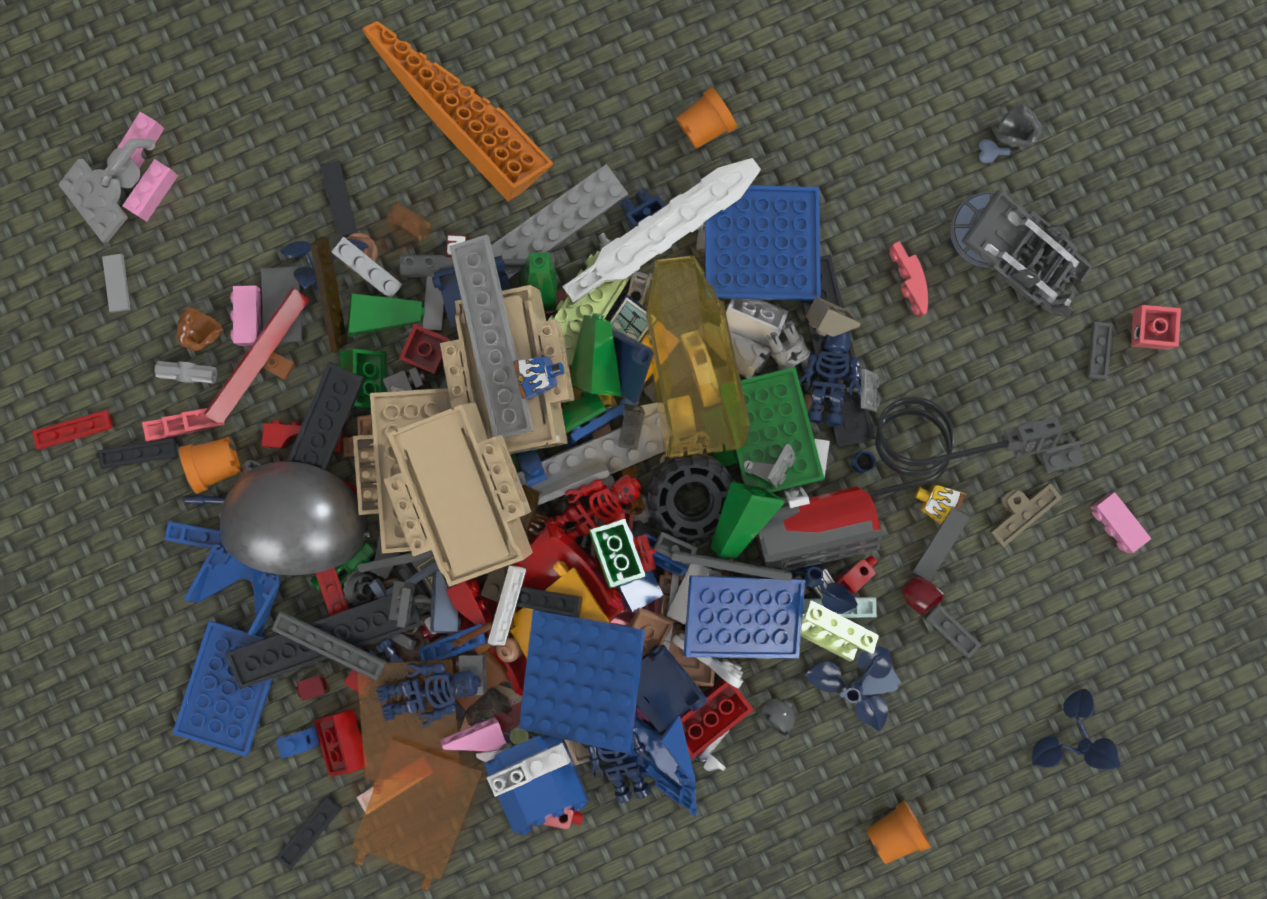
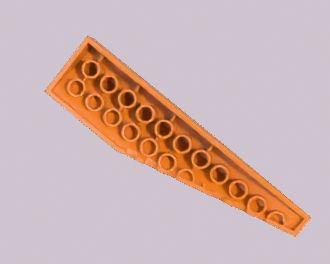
(471, 123)

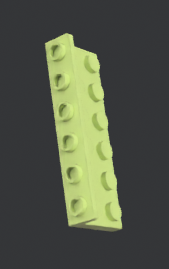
(597, 301)

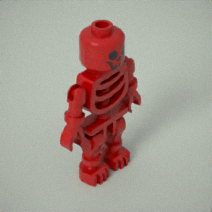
(624, 491)

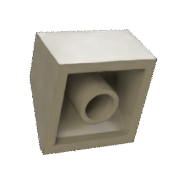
(830, 318)

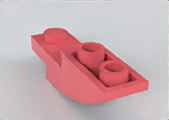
(915, 287)

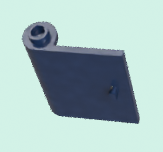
(448, 285)
(632, 363)
(666, 688)

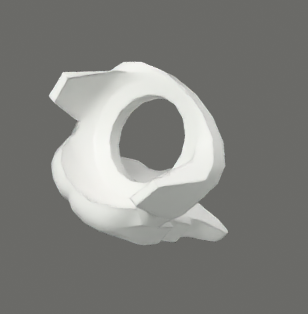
(711, 762)

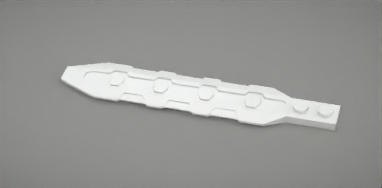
(668, 225)

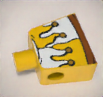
(939, 501)

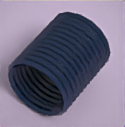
(872, 459)

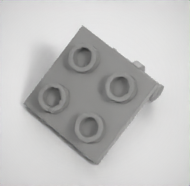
(869, 387)
(773, 472)

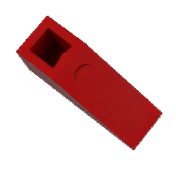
(468, 601)

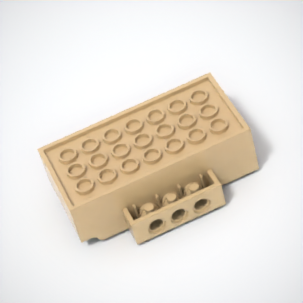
(532, 339)
(377, 460)
(458, 494)

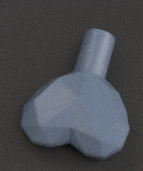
(990, 151)

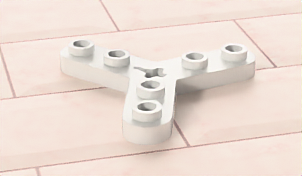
(726, 669)

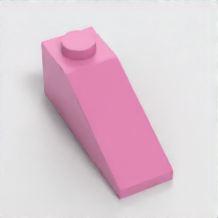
(479, 737)

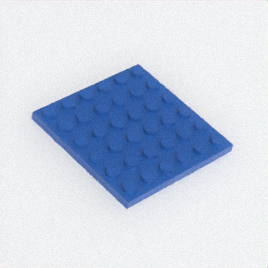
(766, 245)
(582, 680)

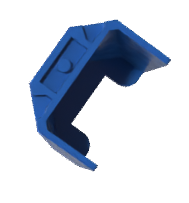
(543, 795)

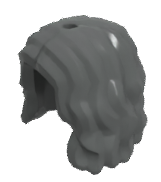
(1019, 127)

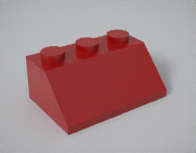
(340, 742)

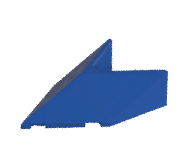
(223, 570)
(670, 763)

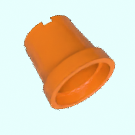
(706, 119)
(209, 463)
(898, 834)

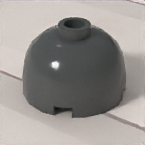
(777, 715)

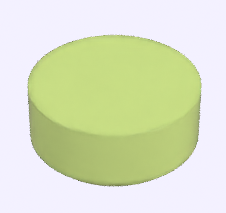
(518, 735)

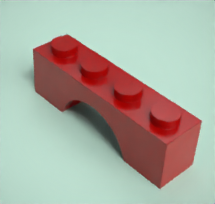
(279, 436)

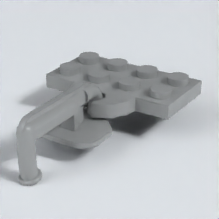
(98, 191)

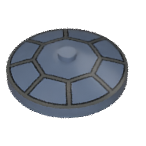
(963, 220)

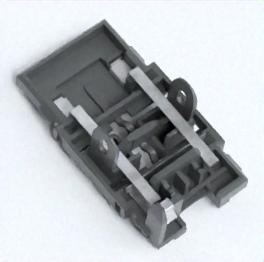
(1008, 228)

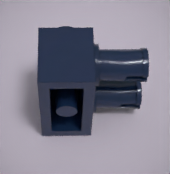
(647, 208)

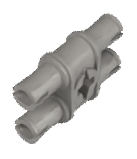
(791, 351)

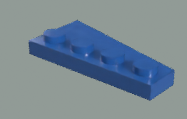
(597, 423)

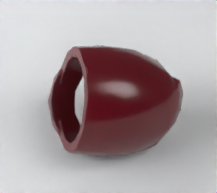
(921, 594)

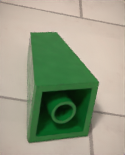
(541, 274)
(376, 314)
(594, 358)
(742, 518)

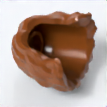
(196, 329)

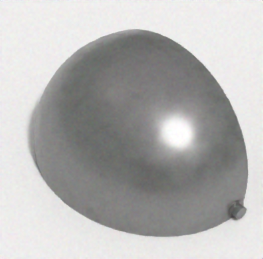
(291, 520)

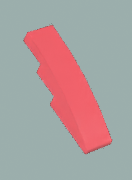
(178, 425)

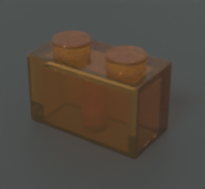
(408, 222)

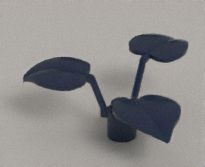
(307, 275)
(836, 596)
(869, 710)
(1098, 755)

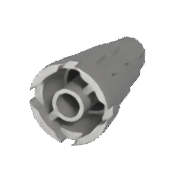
(749, 355)

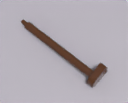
(467, 637)

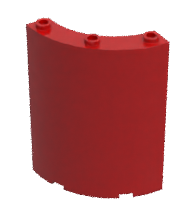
(549, 548)

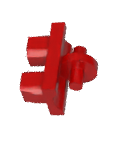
(644, 552)

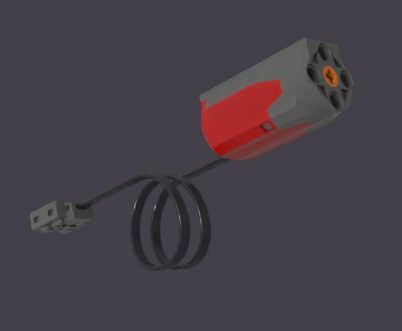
(847, 521)

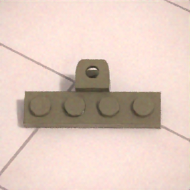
(1023, 512)

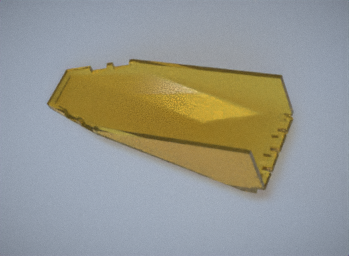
(693, 362)

